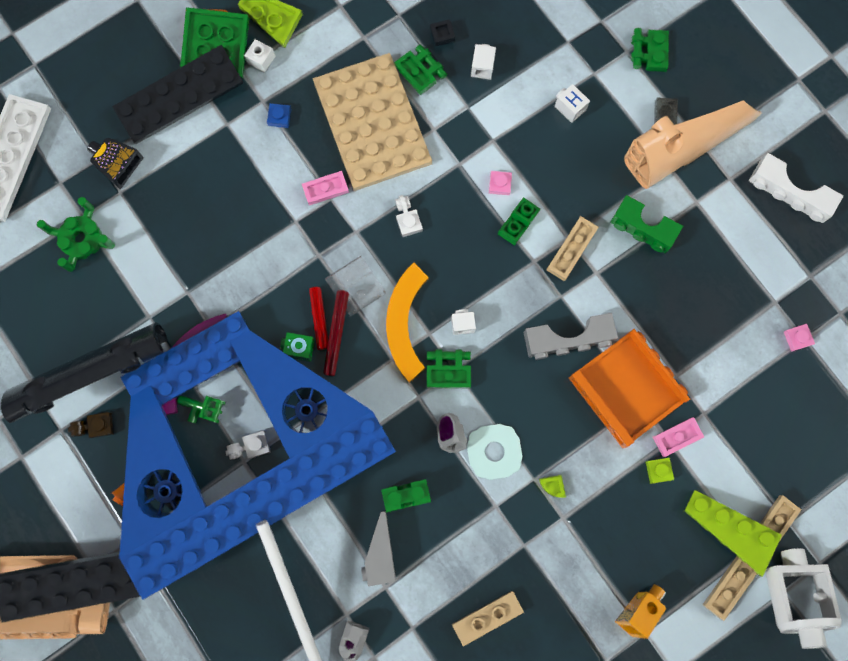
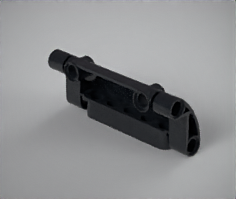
(120, 355)

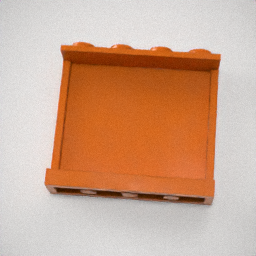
(629, 388)

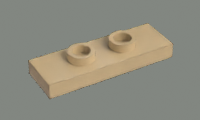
(487, 618)

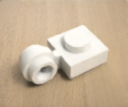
(408, 221)
(254, 445)

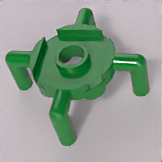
(70, 229)

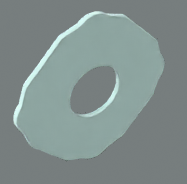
(512, 451)

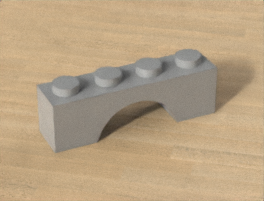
(543, 341)

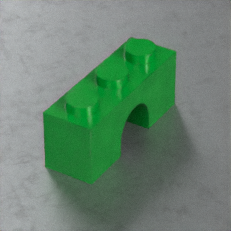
(629, 219)

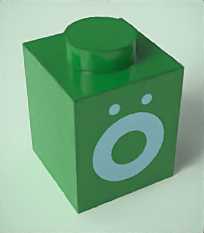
(298, 346)

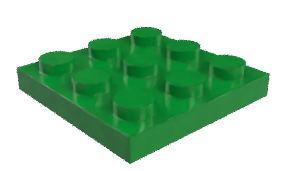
(212, 28)

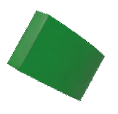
(519, 221)

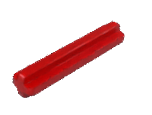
(319, 318)

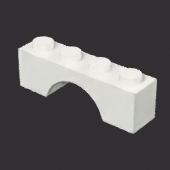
(773, 178)

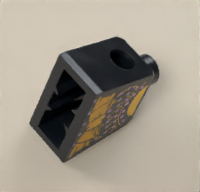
(114, 160)

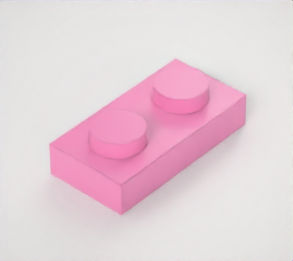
(325, 188)
(678, 437)

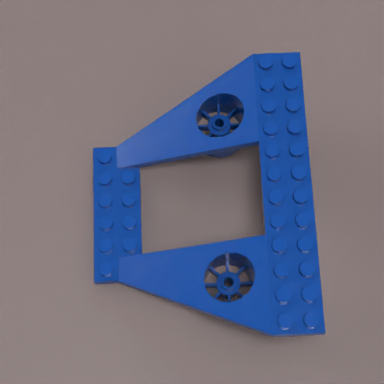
(167, 546)

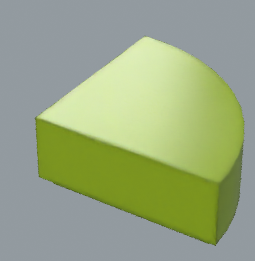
(553, 486)

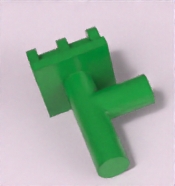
(208, 409)

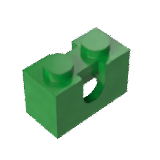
(406, 495)

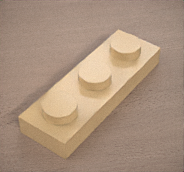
(572, 248)

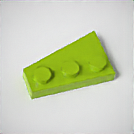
(274, 17)

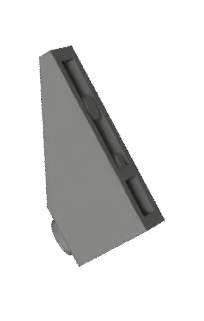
(379, 560)

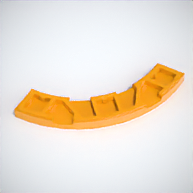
(397, 322)

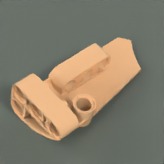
(673, 146)

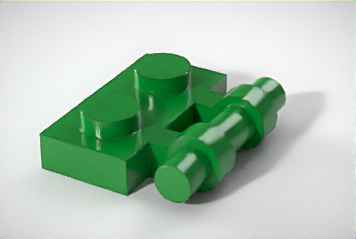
(656, 50)
(416, 73)
(449, 375)

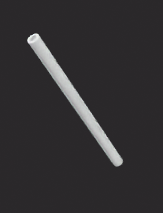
(288, 590)

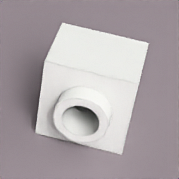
(259, 55)
(463, 322)

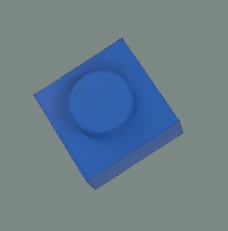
(279, 115)

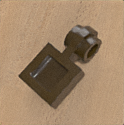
(98, 426)

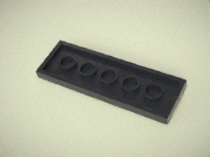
(178, 94)
(64, 586)

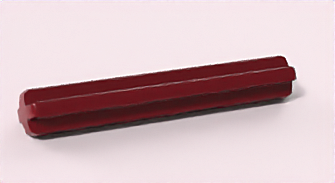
(336, 333)

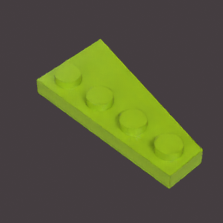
(742, 535)

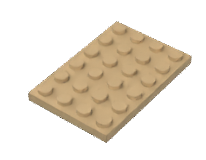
(372, 121)

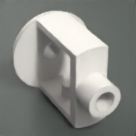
(809, 630)

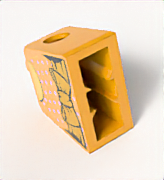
(642, 613)

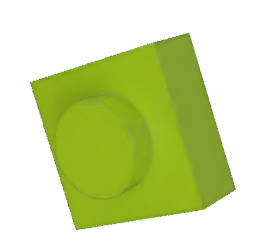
(659, 470)

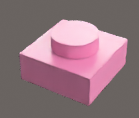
(500, 183)
(799, 337)

